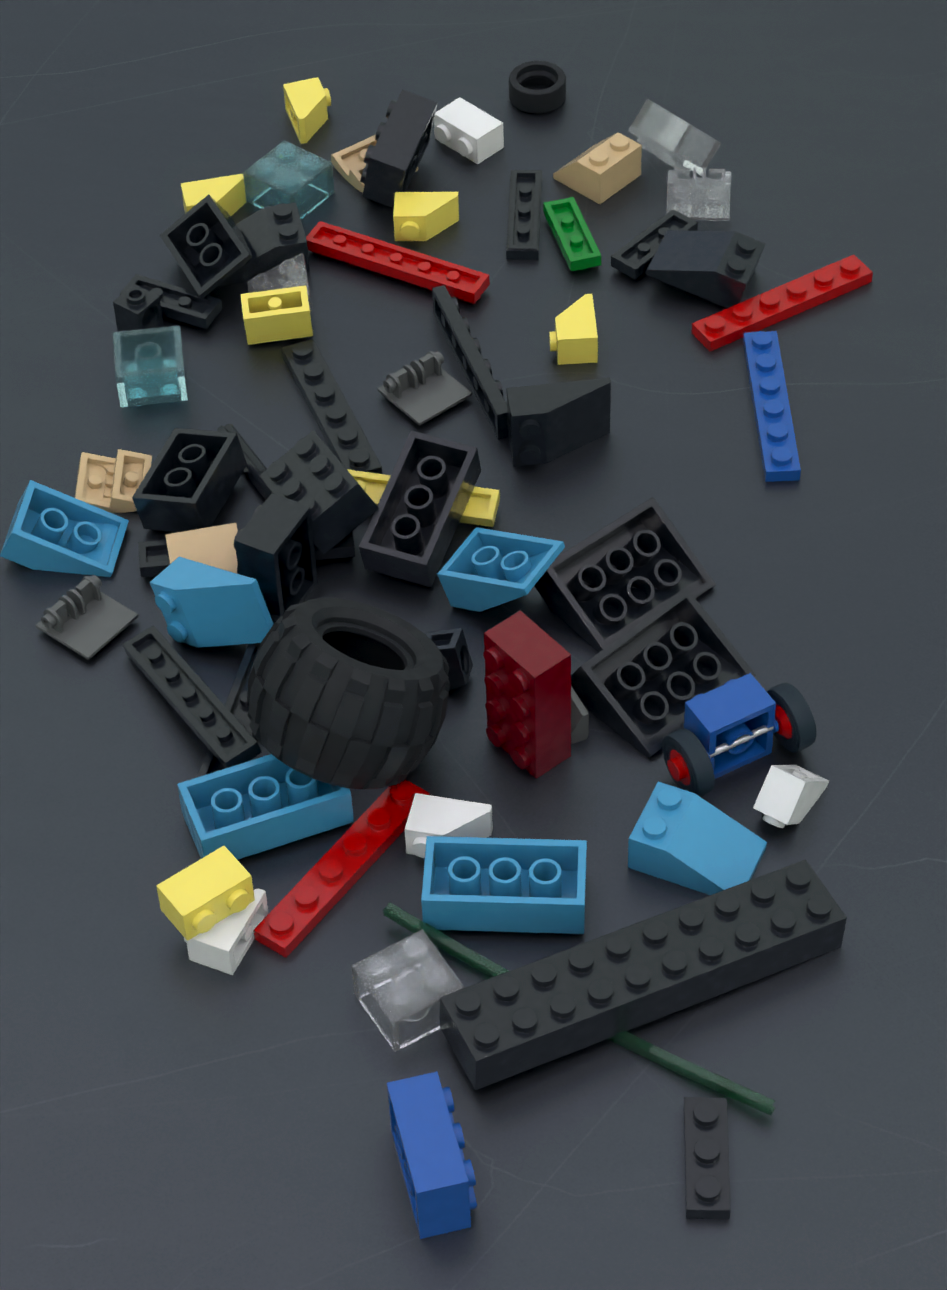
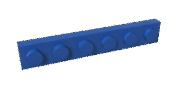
(771, 406)

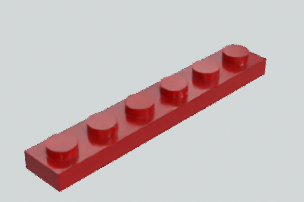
(397, 261)
(781, 302)
(337, 870)

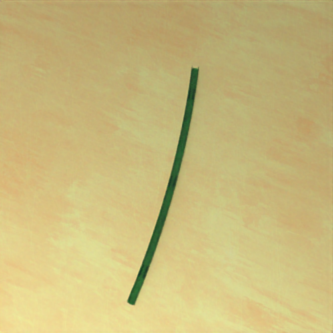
(624, 1039)

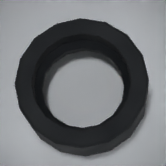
(537, 100)

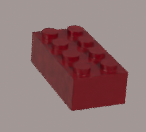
(528, 694)

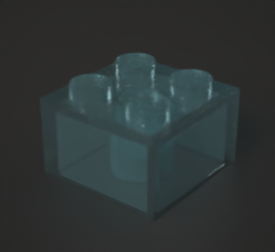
(289, 176)
(150, 366)

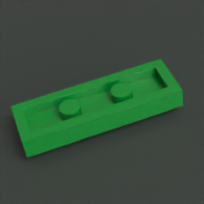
(572, 234)

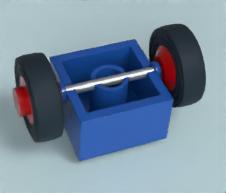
(734, 729)

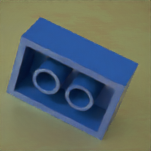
(431, 1154)

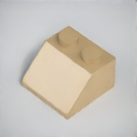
(603, 168)

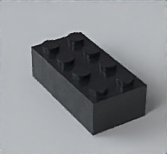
(420, 508)

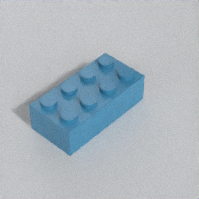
(260, 807)
(505, 884)

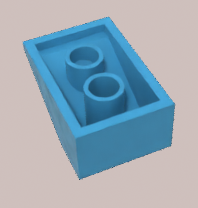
(63, 534)
(496, 568)
(210, 605)
(692, 843)

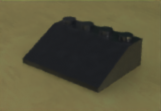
(622, 575)
(654, 669)

